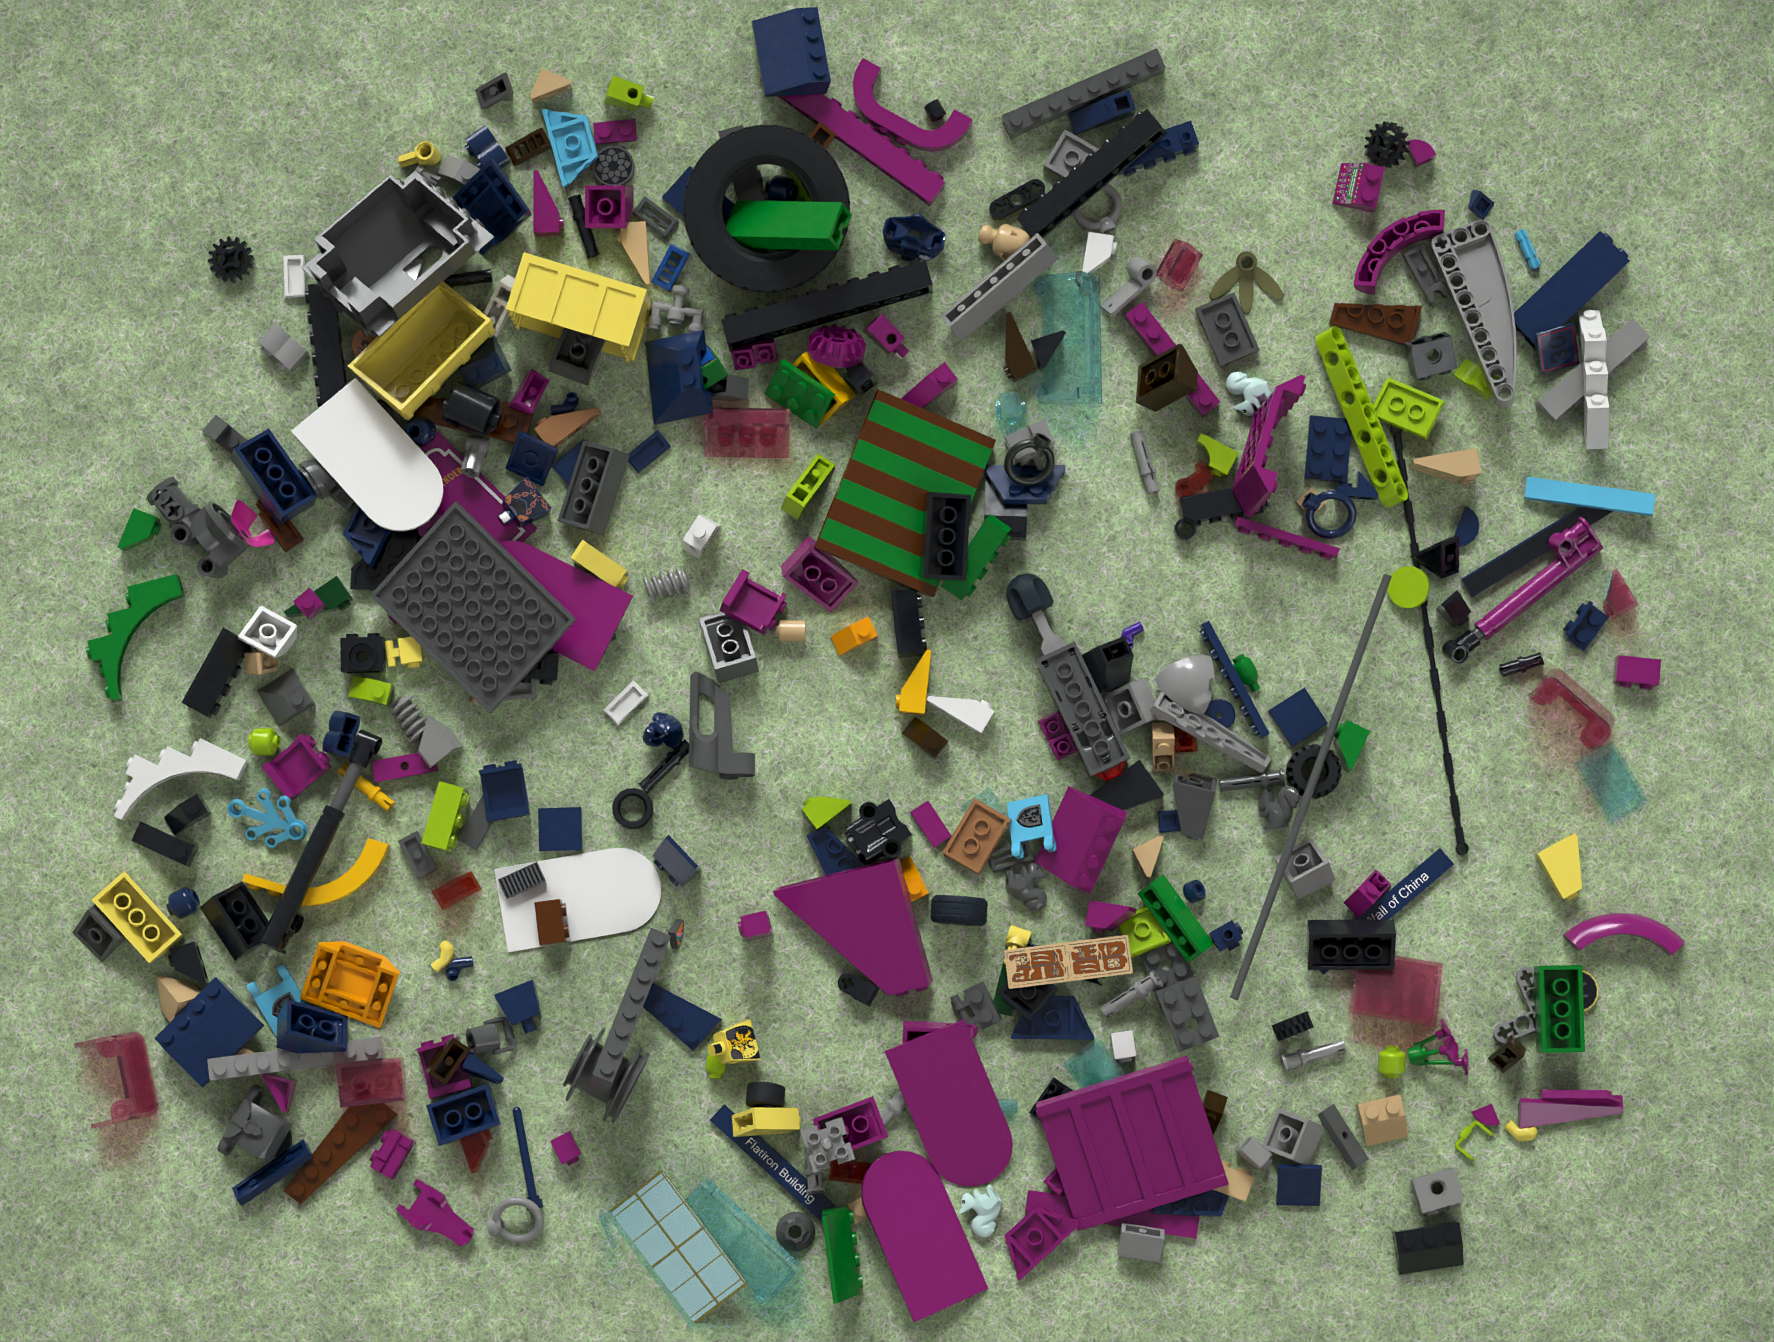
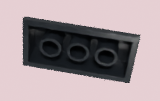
(945, 536)
(216, 674)
(1351, 944)

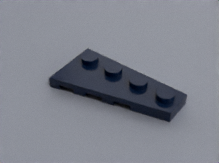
(679, 1016)

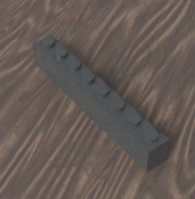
(1083, 93)
(629, 1010)

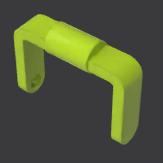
(1464, 1135)

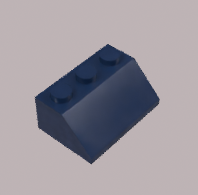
(464, 1114)

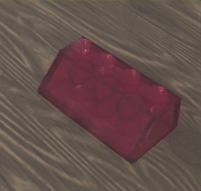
(747, 433)

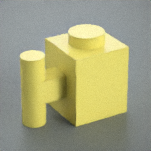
(409, 652)

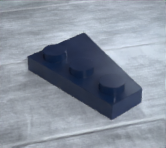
(832, 852)
(1204, 1204)

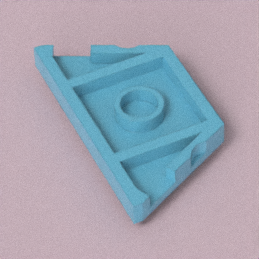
(571, 143)

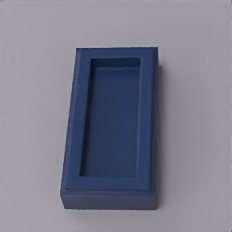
(648, 451)

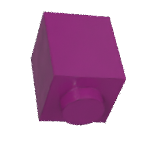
(309, 604)
(566, 1148)

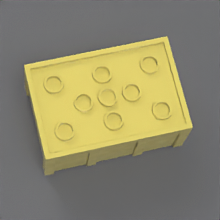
(558, 297)

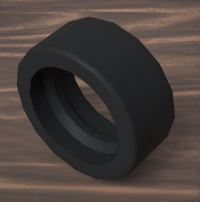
(648, 808)

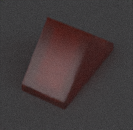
(1184, 742)
(848, 1172)

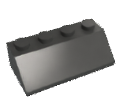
(591, 501)

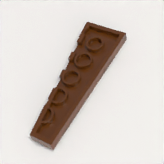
(510, 425)
(343, 1141)

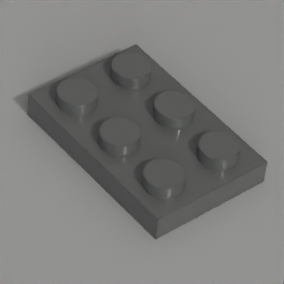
(1227, 329)

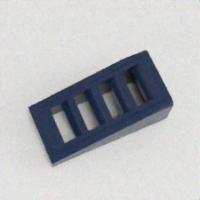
(476, 1067)

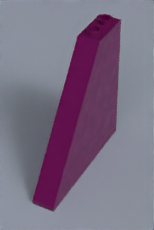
(868, 921)

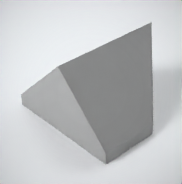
(437, 742)

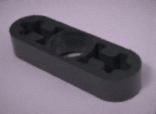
(1000, 201)

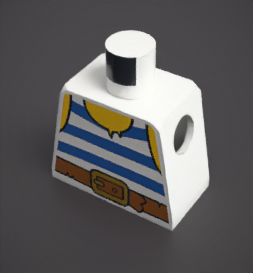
(699, 535)

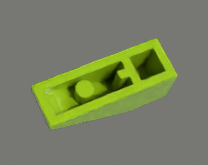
(807, 486)

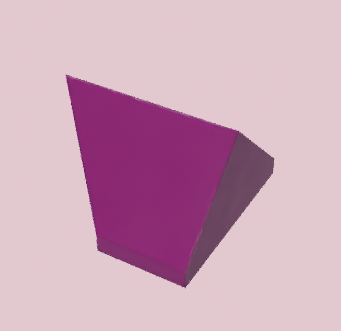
(281, 1089)

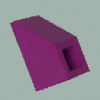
(1367, 893)

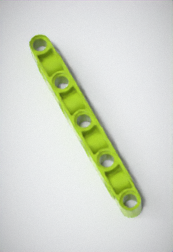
(1361, 417)

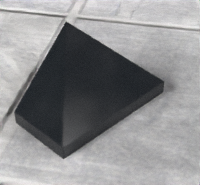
(1045, 347)

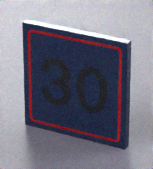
(1557, 348)

